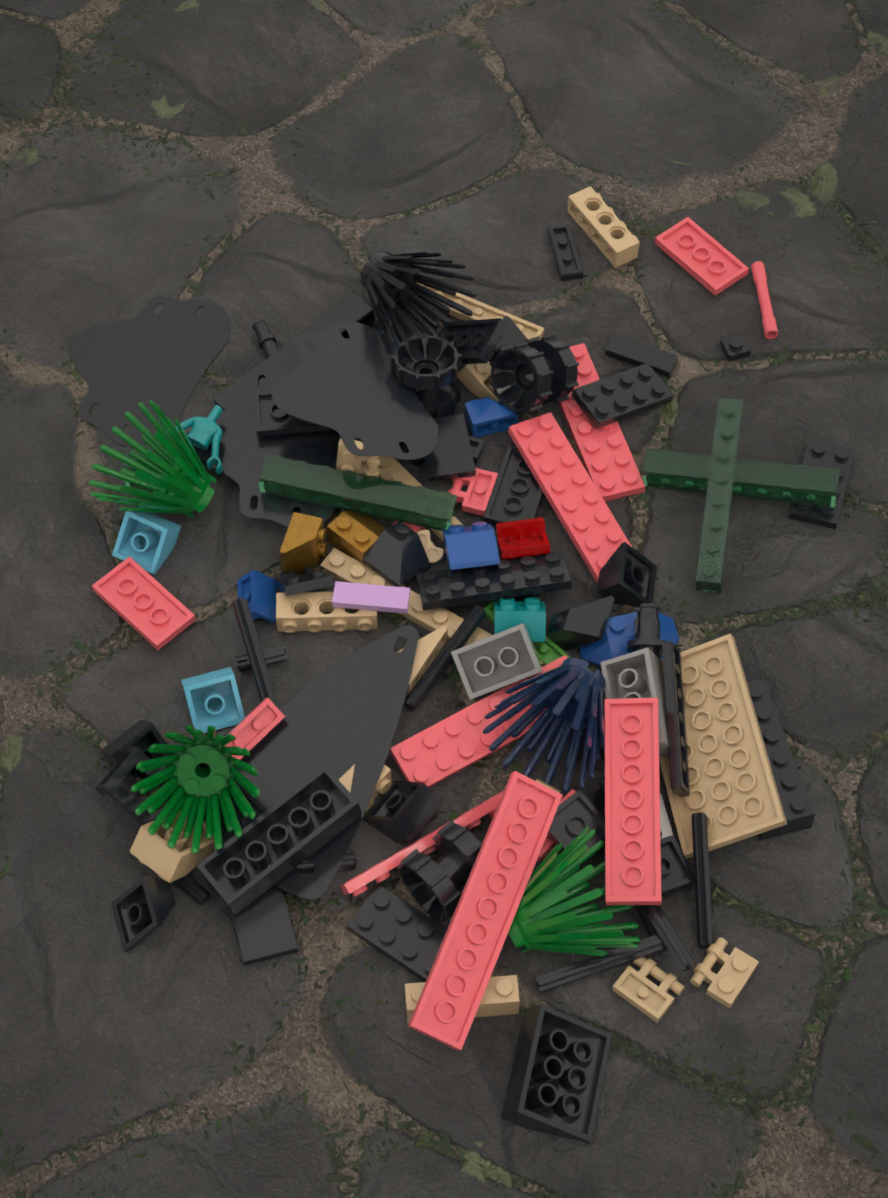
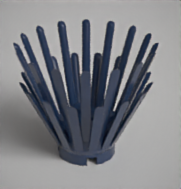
(570, 697)

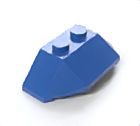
(617, 634)

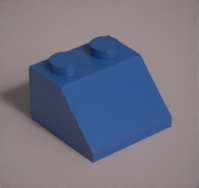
(470, 546)

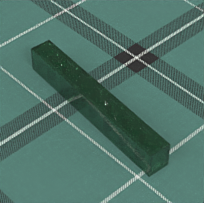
(752, 478)
(357, 492)
(719, 495)

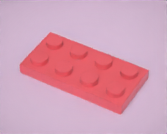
(701, 256)
(143, 603)

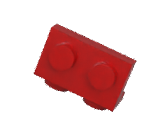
(522, 538)

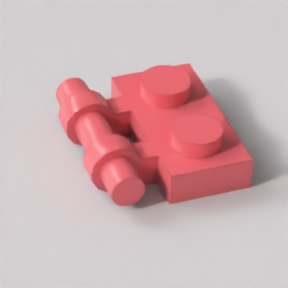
(478, 491)

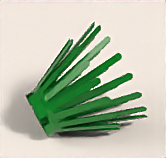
(177, 483)
(197, 787)
(542, 920)

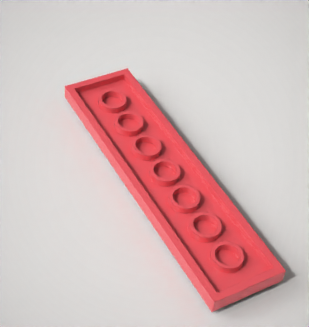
(601, 449)
(569, 490)
(459, 738)
(632, 802)

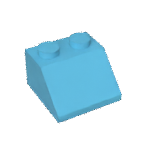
(146, 539)
(213, 700)

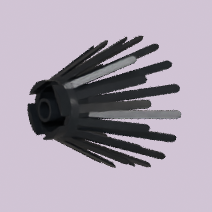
(394, 283)

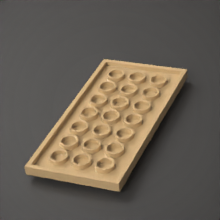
(724, 750)

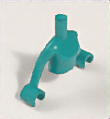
(205, 432)

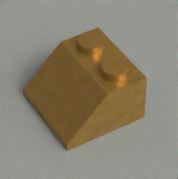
(354, 533)
(303, 543)

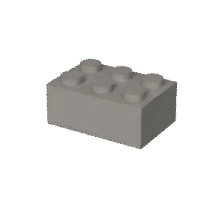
(497, 661)

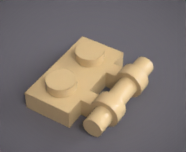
(349, 462)
(732, 976)
(643, 993)

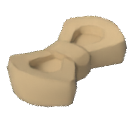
(433, 553)

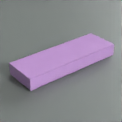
(371, 597)

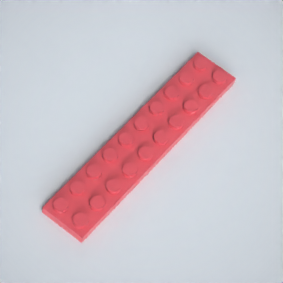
(485, 911)

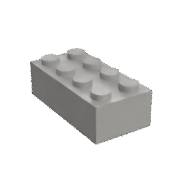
(638, 676)

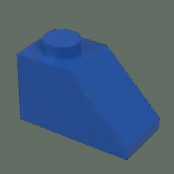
(488, 417)

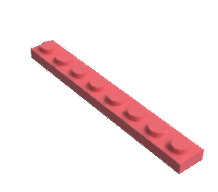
(424, 845)

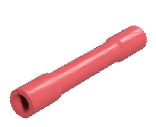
(768, 319)

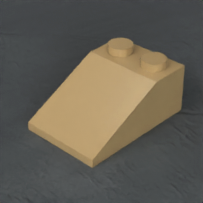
(165, 861)

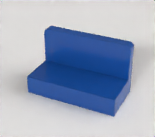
(260, 594)

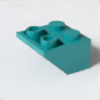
(512, 613)

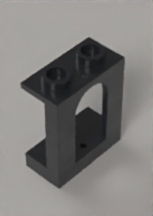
(111, 785)

